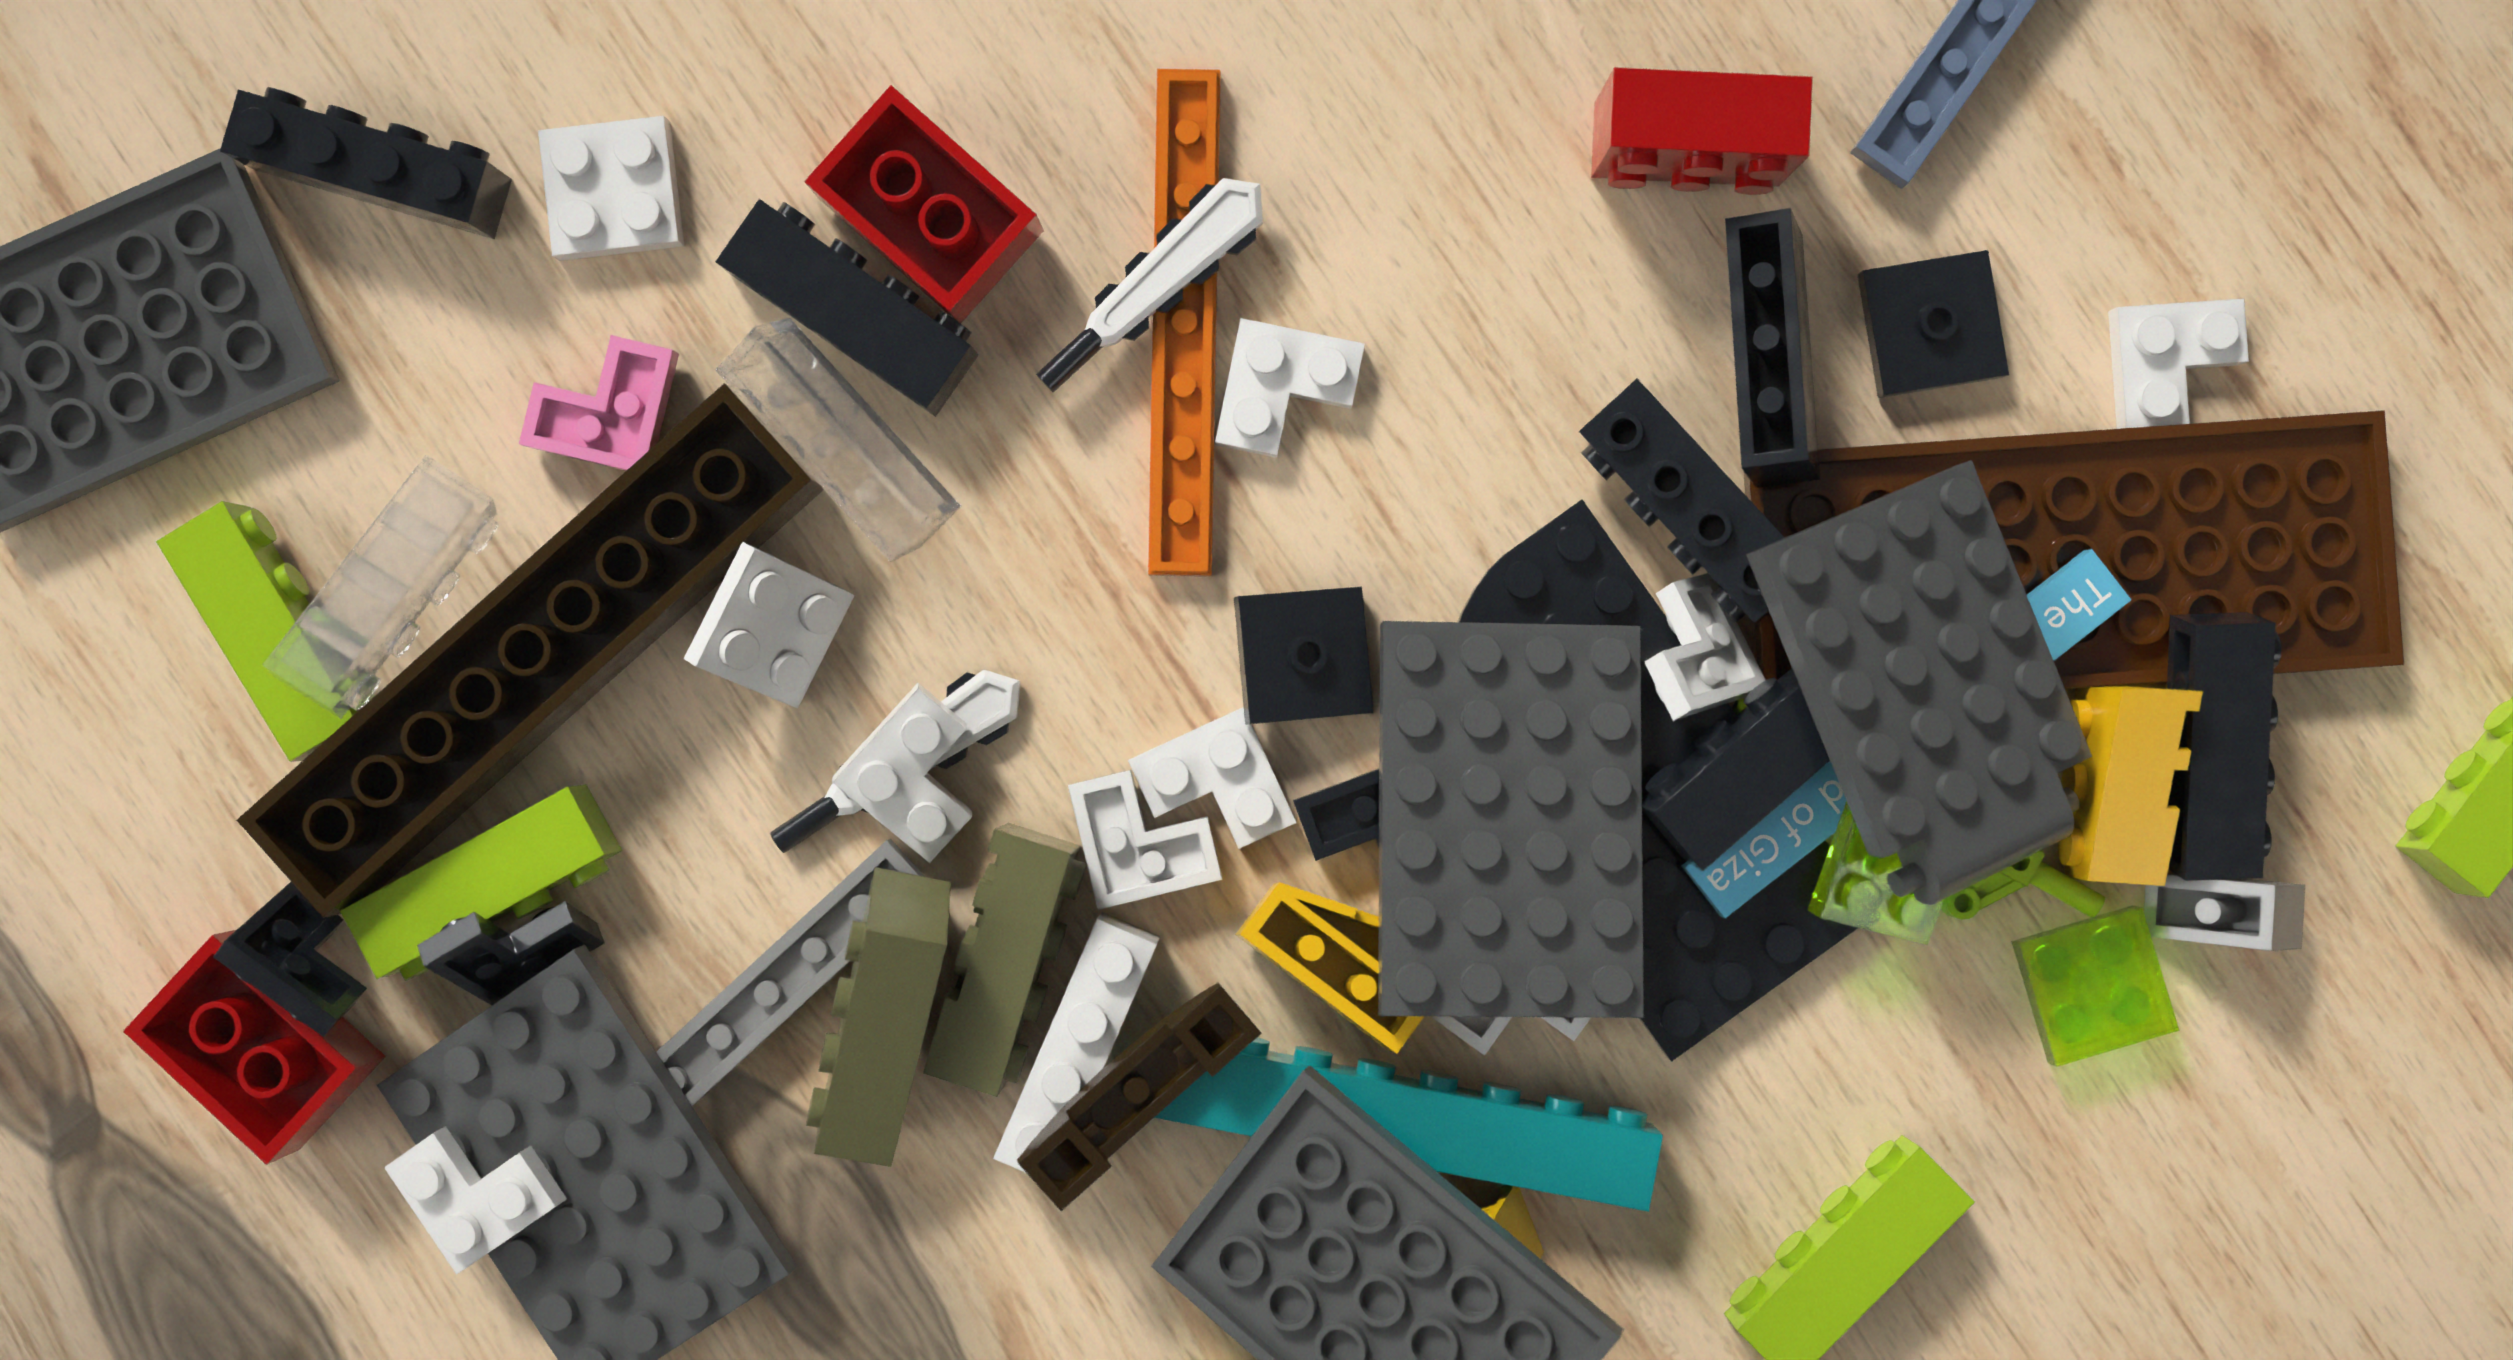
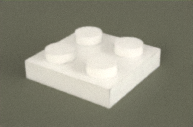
(611, 188)
(769, 626)

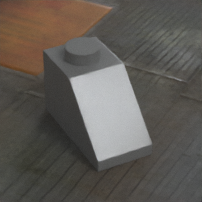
(2227, 912)

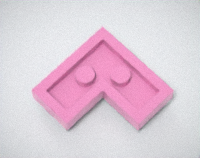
(616, 423)

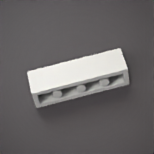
(1081, 1029)

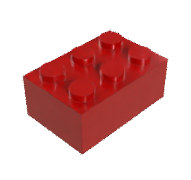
(1700, 129)
(925, 204)
(249, 1056)

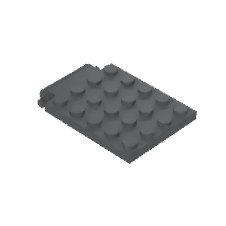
(1928, 682)

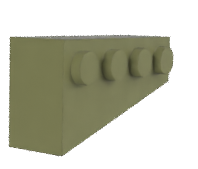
(1004, 958)
(882, 1017)

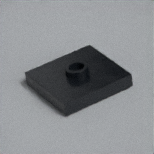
(1933, 324)
(1303, 655)

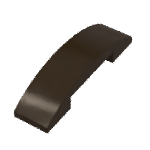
(1133, 1090)

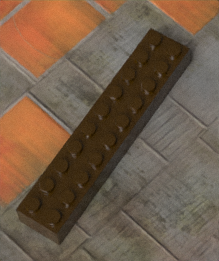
(529, 654)

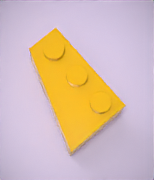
(2124, 789)
(1330, 954)

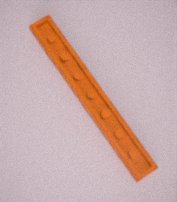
(1184, 337)

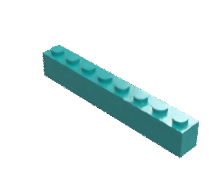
(1450, 1127)

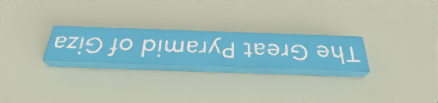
(2066, 609)

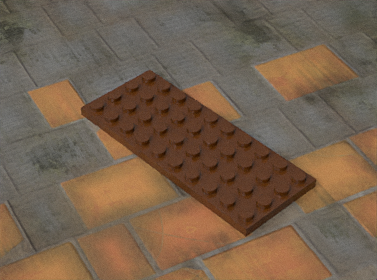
(2183, 516)

